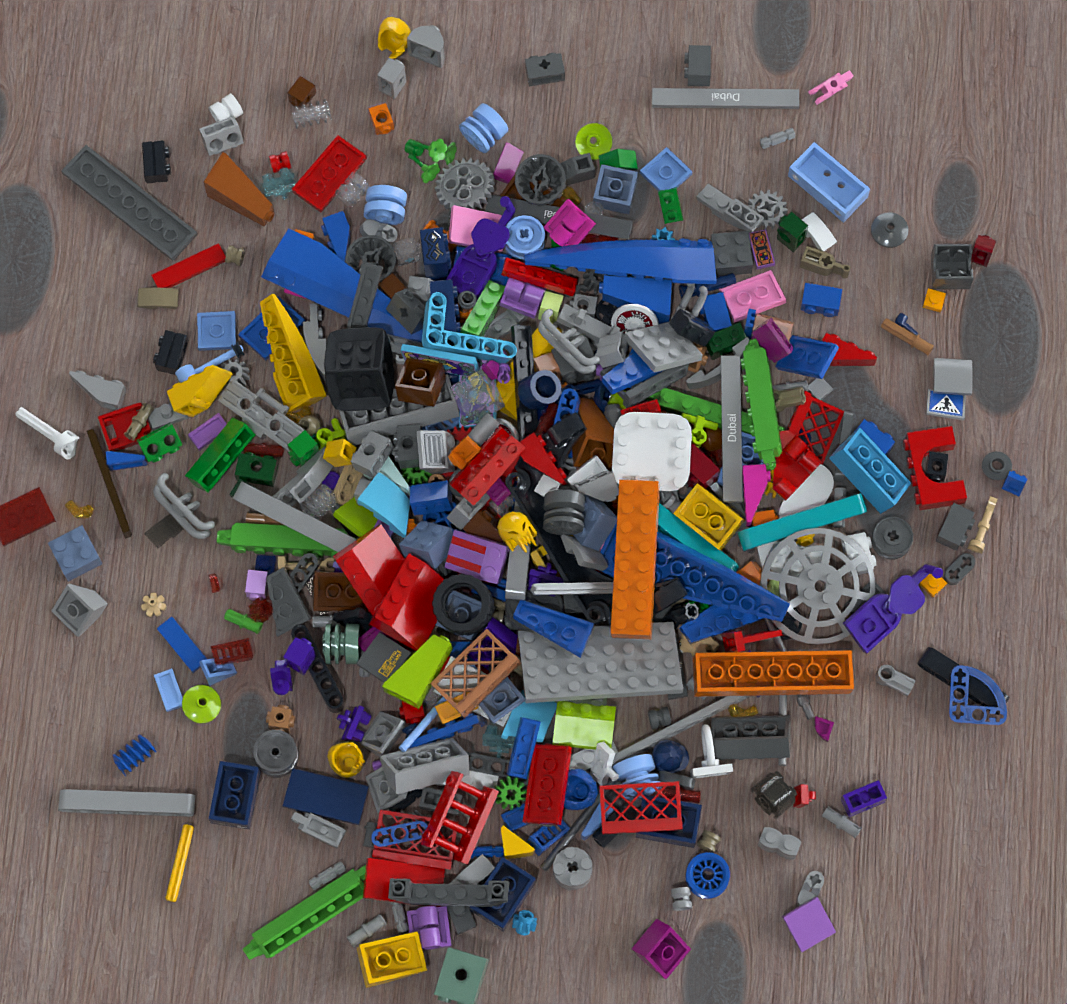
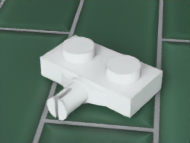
(602, 764)

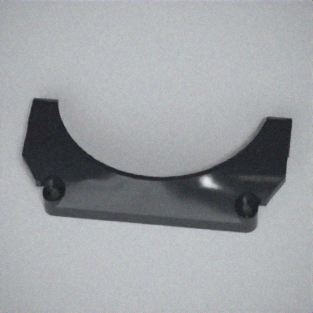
(560, 441)

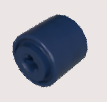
(539, 389)

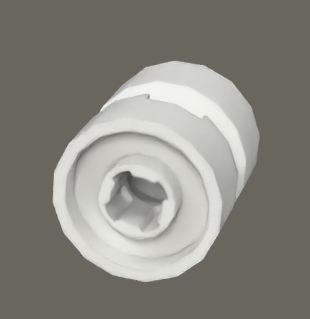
(226, 109)

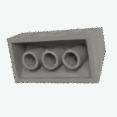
(424, 765)

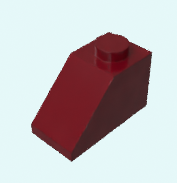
(983, 250)

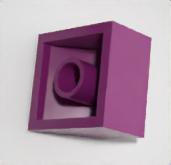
(772, 340)
(661, 948)

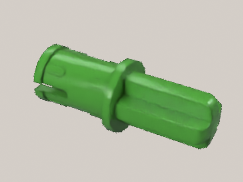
(243, 621)

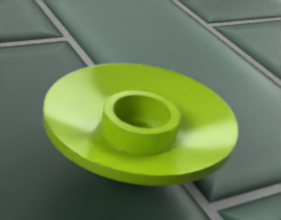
(602, 145)
(197, 712)

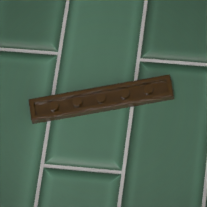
(109, 483)

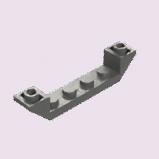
(449, 894)

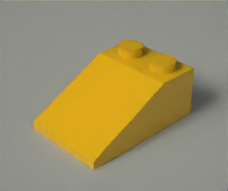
(709, 517)
(391, 959)

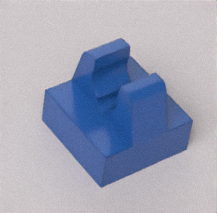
(1014, 483)

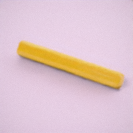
(179, 863)

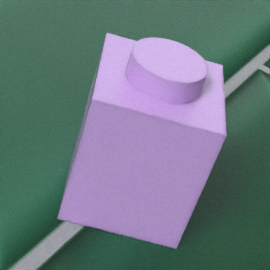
(256, 584)

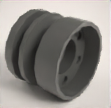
(564, 512)

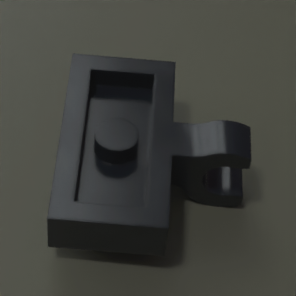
(356, 616)

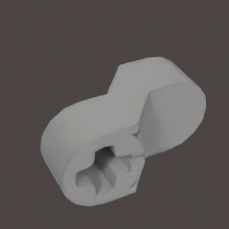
(383, 230)
(813, 881)

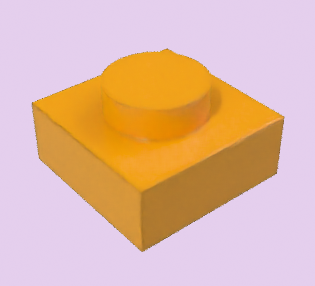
(934, 300)
(933, 585)

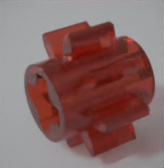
(260, 610)

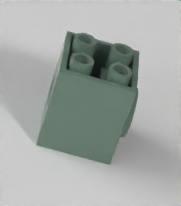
(451, 987)

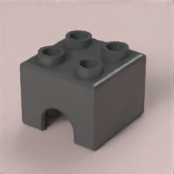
(951, 266)
(567, 372)

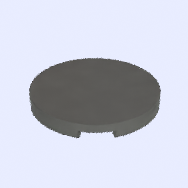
(550, 602)

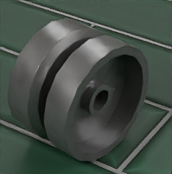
(264, 753)

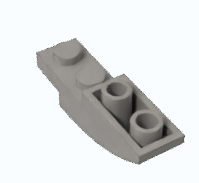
(729, 210)
(314, 338)
(306, 481)

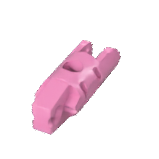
(837, 81)

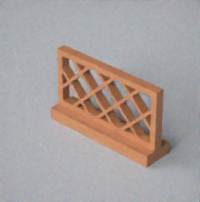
(487, 685)

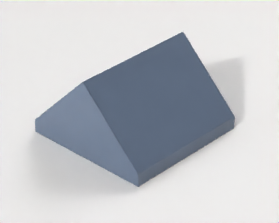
(501, 701)

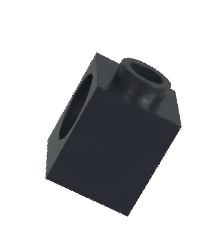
(940, 460)

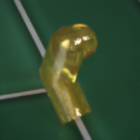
(570, 194)
(304, 411)
(79, 512)
(736, 711)

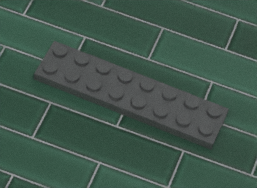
(129, 202)

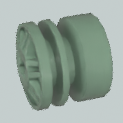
(341, 643)

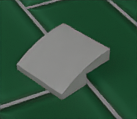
(952, 376)
(585, 556)

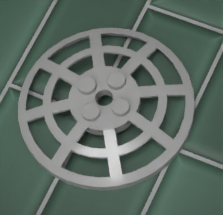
(810, 575)

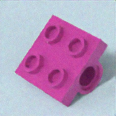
(569, 225)

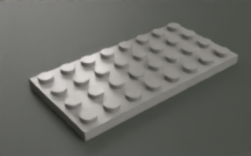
(605, 669)

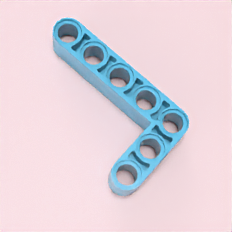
(460, 339)

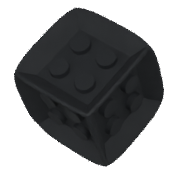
(359, 369)

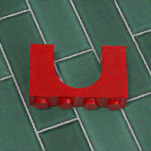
(930, 493)

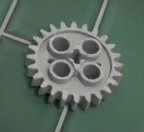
(465, 184)

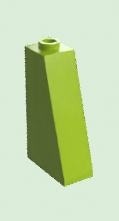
(414, 677)

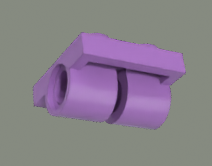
(522, 297)
(431, 926)

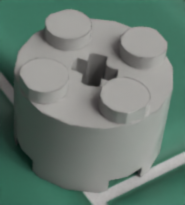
(575, 879)

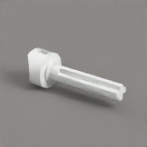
(64, 443)

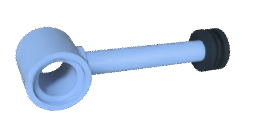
(188, 370)

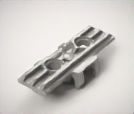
(257, 418)

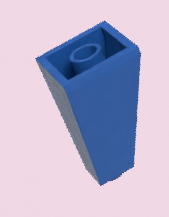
(645, 292)

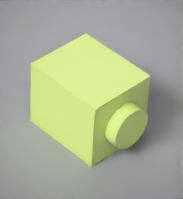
(551, 301)

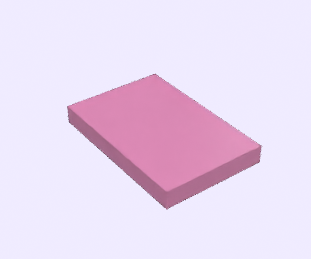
(463, 222)
(753, 293)

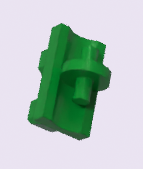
(670, 205)

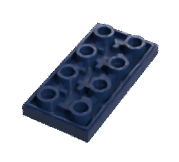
(325, 796)

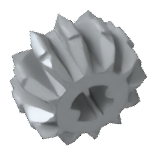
(240, 369)

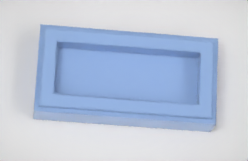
(169, 690)

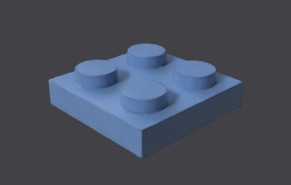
(665, 171)
(216, 330)

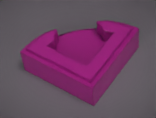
(491, 369)
(823, 727)

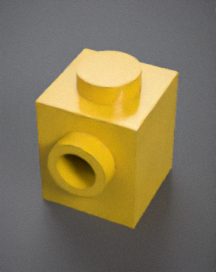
(339, 452)

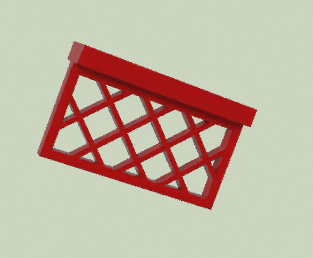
(799, 417)
(735, 641)
(646, 824)
(409, 856)

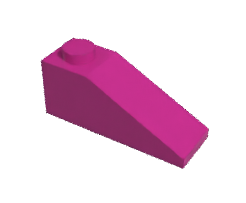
(754, 485)

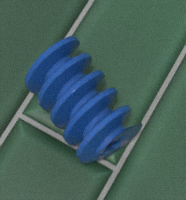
(133, 754)

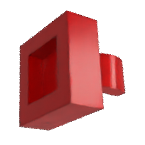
(803, 796)

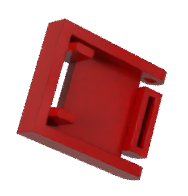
(121, 421)

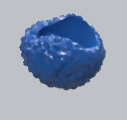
(580, 790)

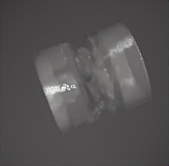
(352, 190)

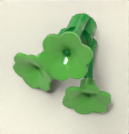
(437, 151)

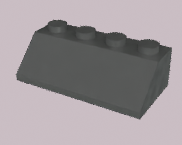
(751, 737)

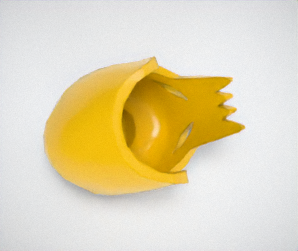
(393, 36)
(516, 530)
(345, 759)

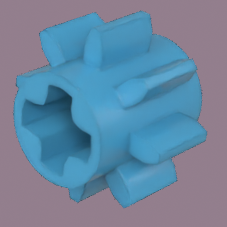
(664, 234)
(524, 922)

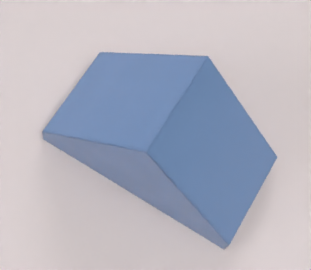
(216, 673)

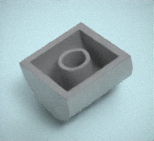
(427, 45)

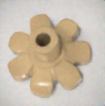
(153, 605)

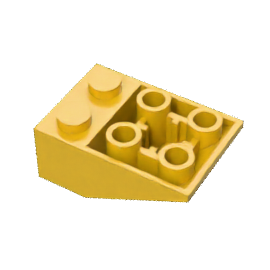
(198, 391)

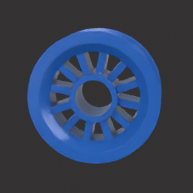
(714, 859)

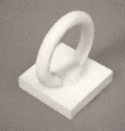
(710, 766)

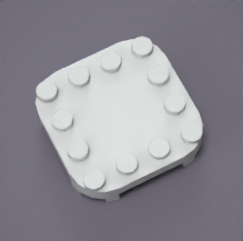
(652, 449)

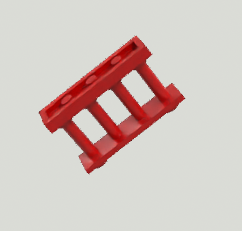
(487, 465)
(475, 825)

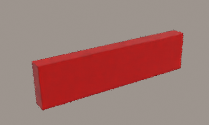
(189, 267)
(539, 277)

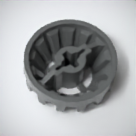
(539, 167)
(371, 249)

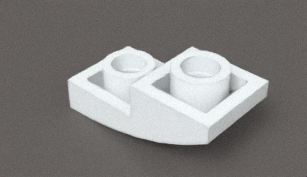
(819, 232)

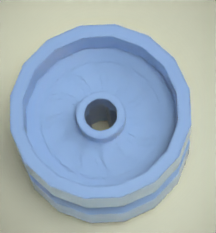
(385, 204)
(525, 237)

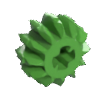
(415, 478)
(517, 792)

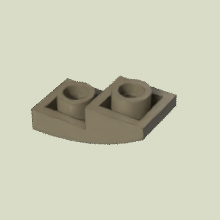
(157, 297)

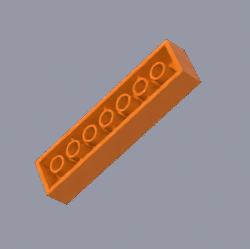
(635, 559)
(773, 673)

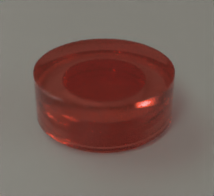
(214, 584)

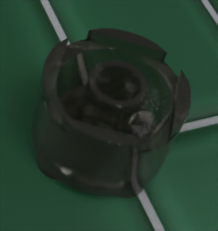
(774, 794)

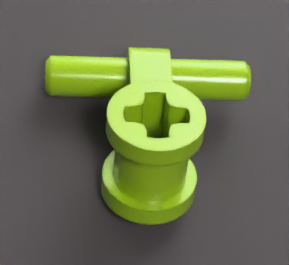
(698, 434)
(325, 435)

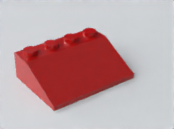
(370, 565)
(407, 604)

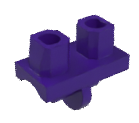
(543, 575)
(281, 678)
(357, 716)

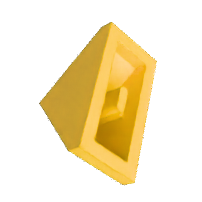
(514, 846)

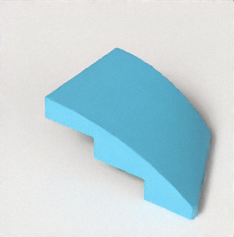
(387, 503)
(537, 711)

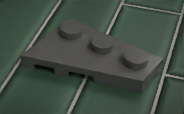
(286, 602)

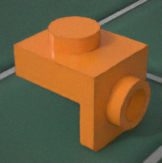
(463, 452)

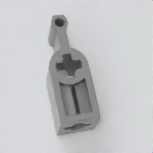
(475, 873)

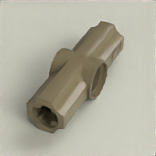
(787, 398)

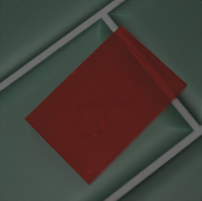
(24, 516)

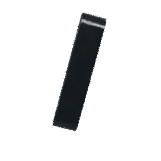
(941, 668)
(322, 676)

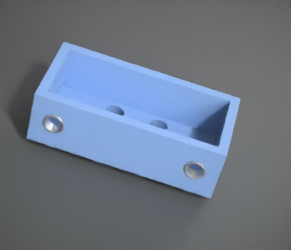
(809, 174)

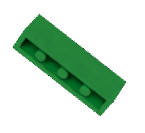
(220, 455)

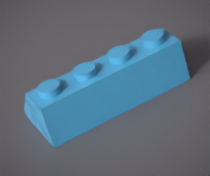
(870, 471)

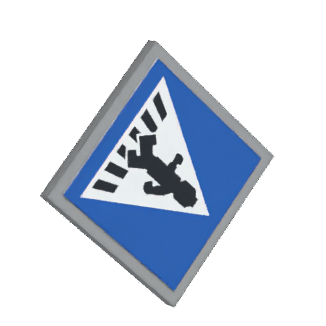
(946, 405)

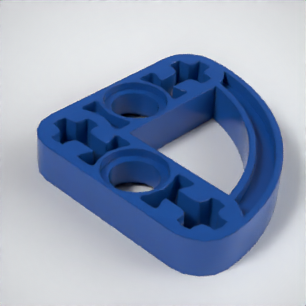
(968, 709)

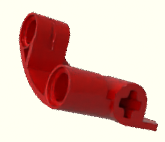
(793, 464)

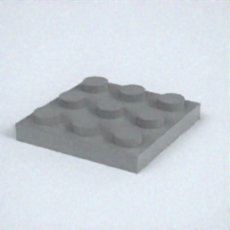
(662, 347)

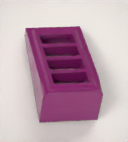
(498, 491)

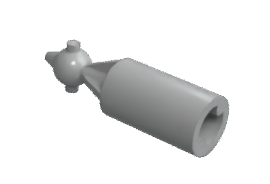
(483, 429)

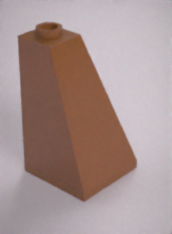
(236, 191)
(597, 439)

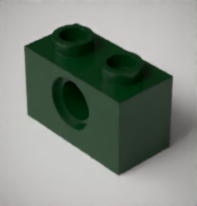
(792, 231)
(724, 340)
(265, 476)

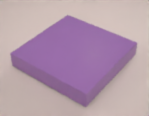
(809, 924)

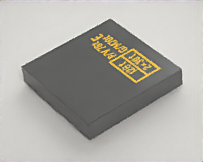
(383, 658)

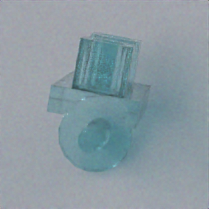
(279, 185)
(495, 741)

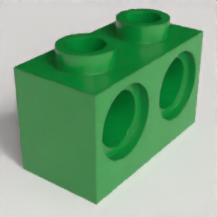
(157, 437)
(302, 449)

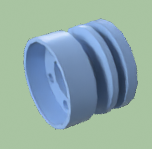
(483, 128)
(635, 771)

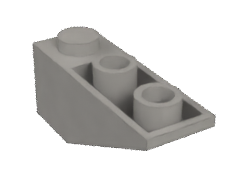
(106, 393)

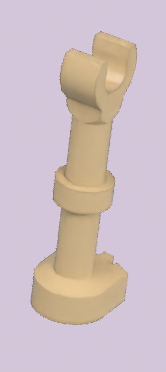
(977, 544)
(290, 566)

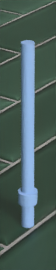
(422, 725)

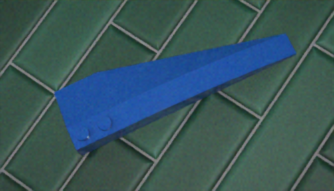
(672, 259)
(324, 278)
(705, 579)

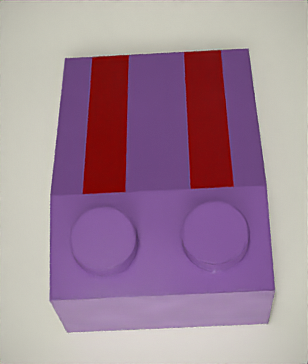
(477, 557)

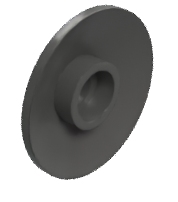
(885, 236)

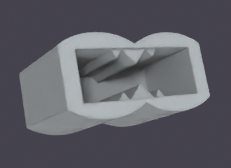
(612, 349)
(784, 845)

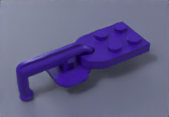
(473, 272)
(873, 622)

